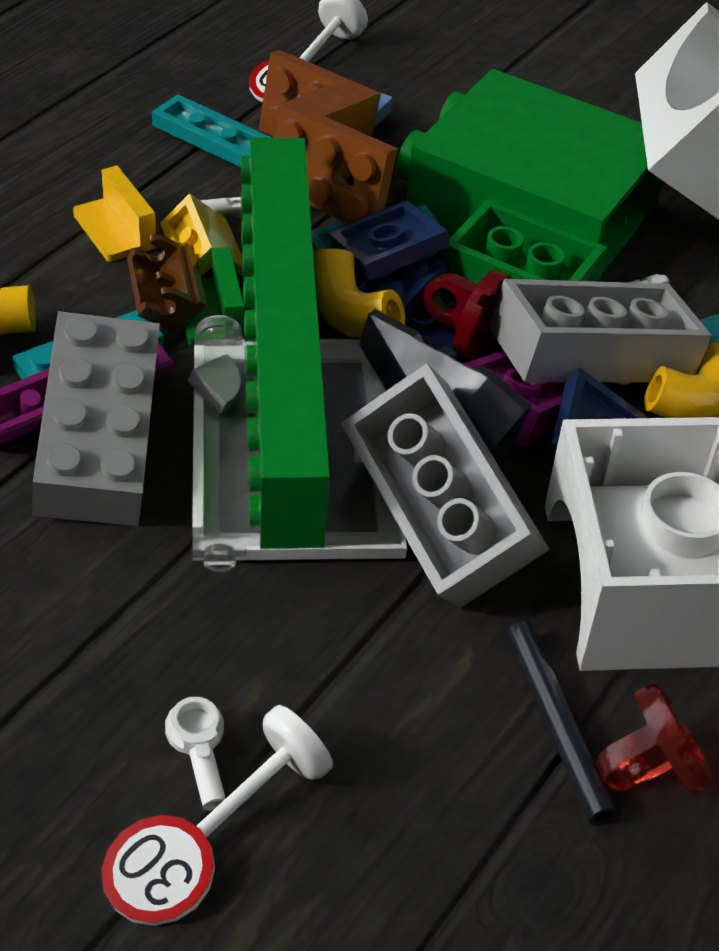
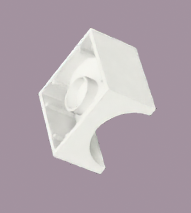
(682, 110)
(645, 538)

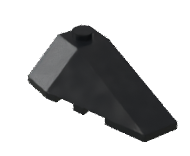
(486, 398)

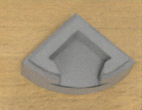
(217, 382)

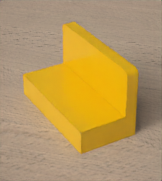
(119, 219)
(204, 229)

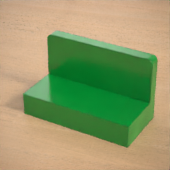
(221, 293)

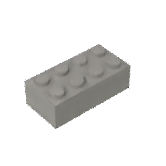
(602, 327)
(96, 420)
(444, 487)

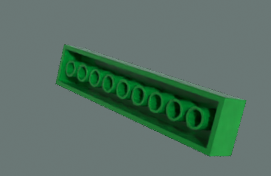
(286, 355)

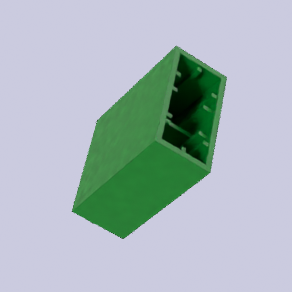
(534, 156)

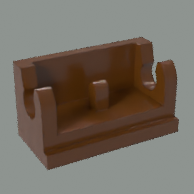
(167, 285)

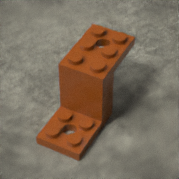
(338, 131)

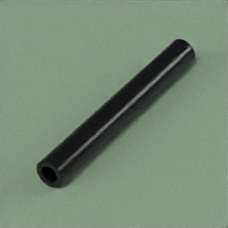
(562, 724)

